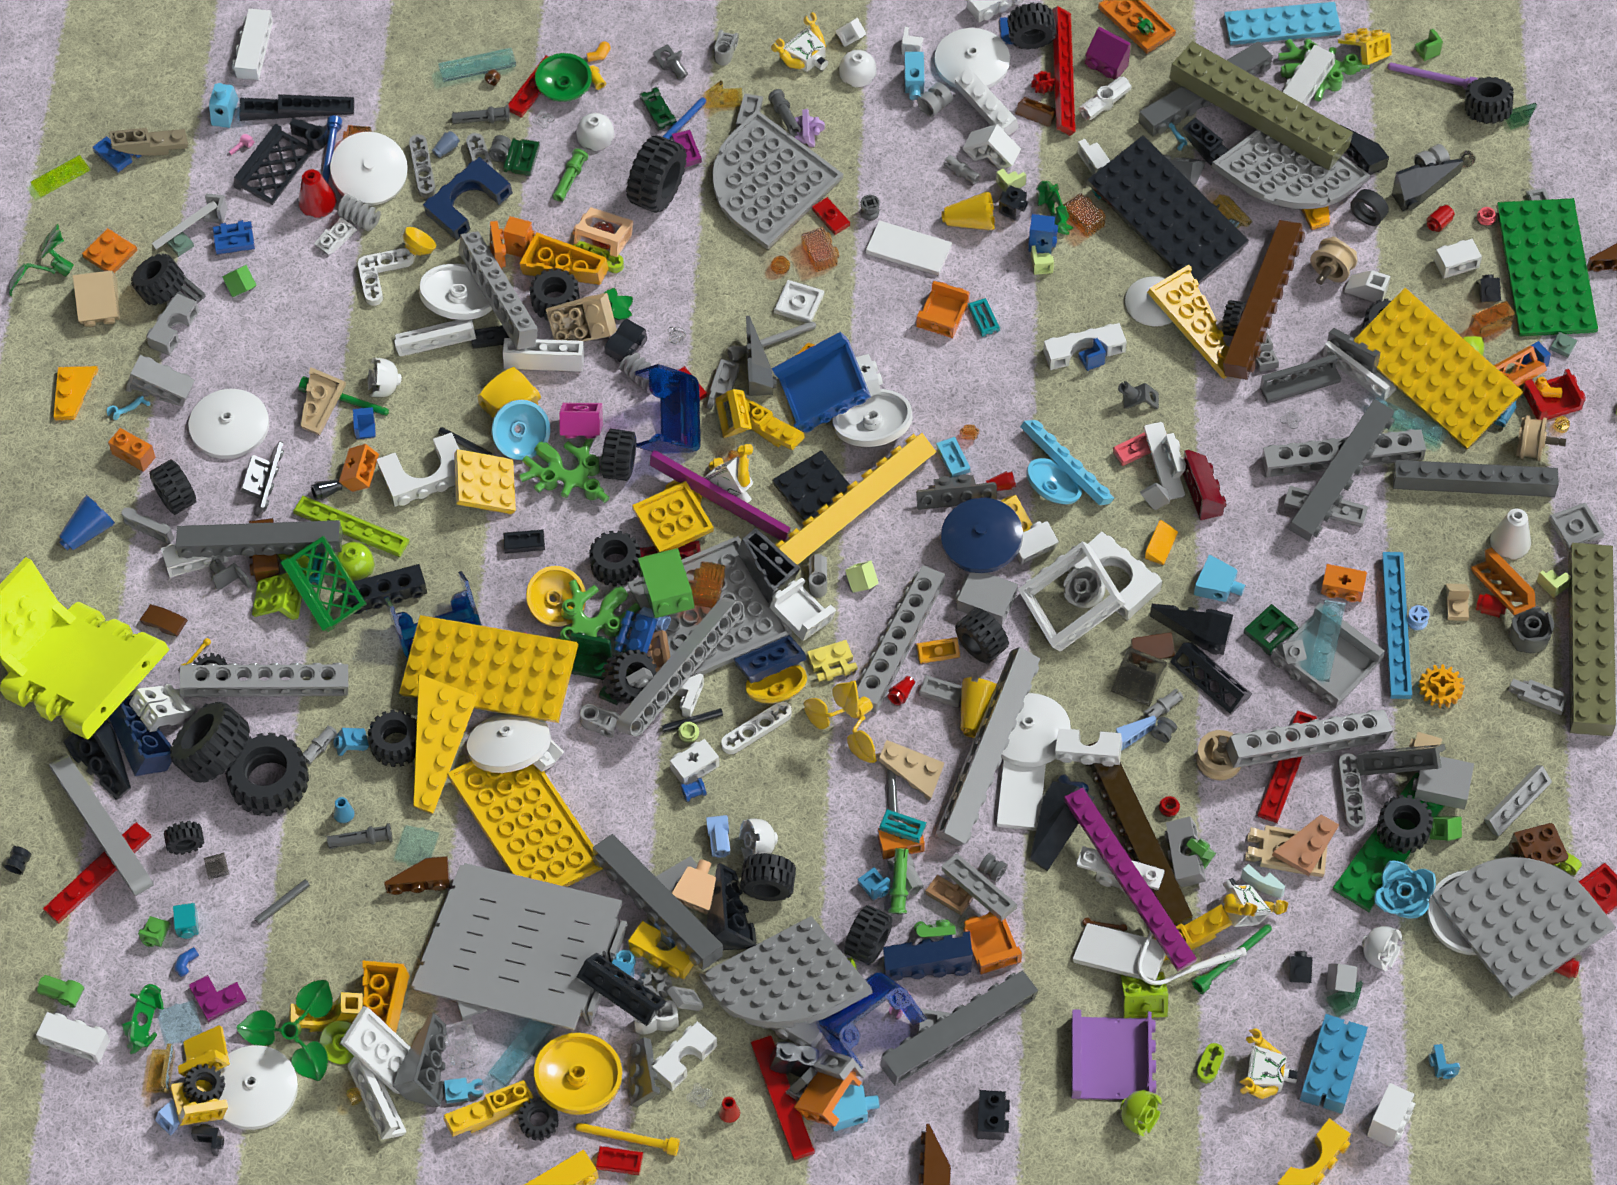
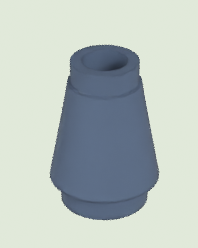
(446, 143)

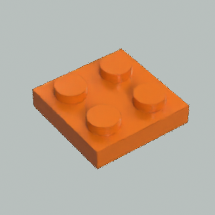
(496, 245)
(109, 251)

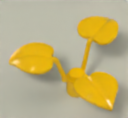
(846, 697)

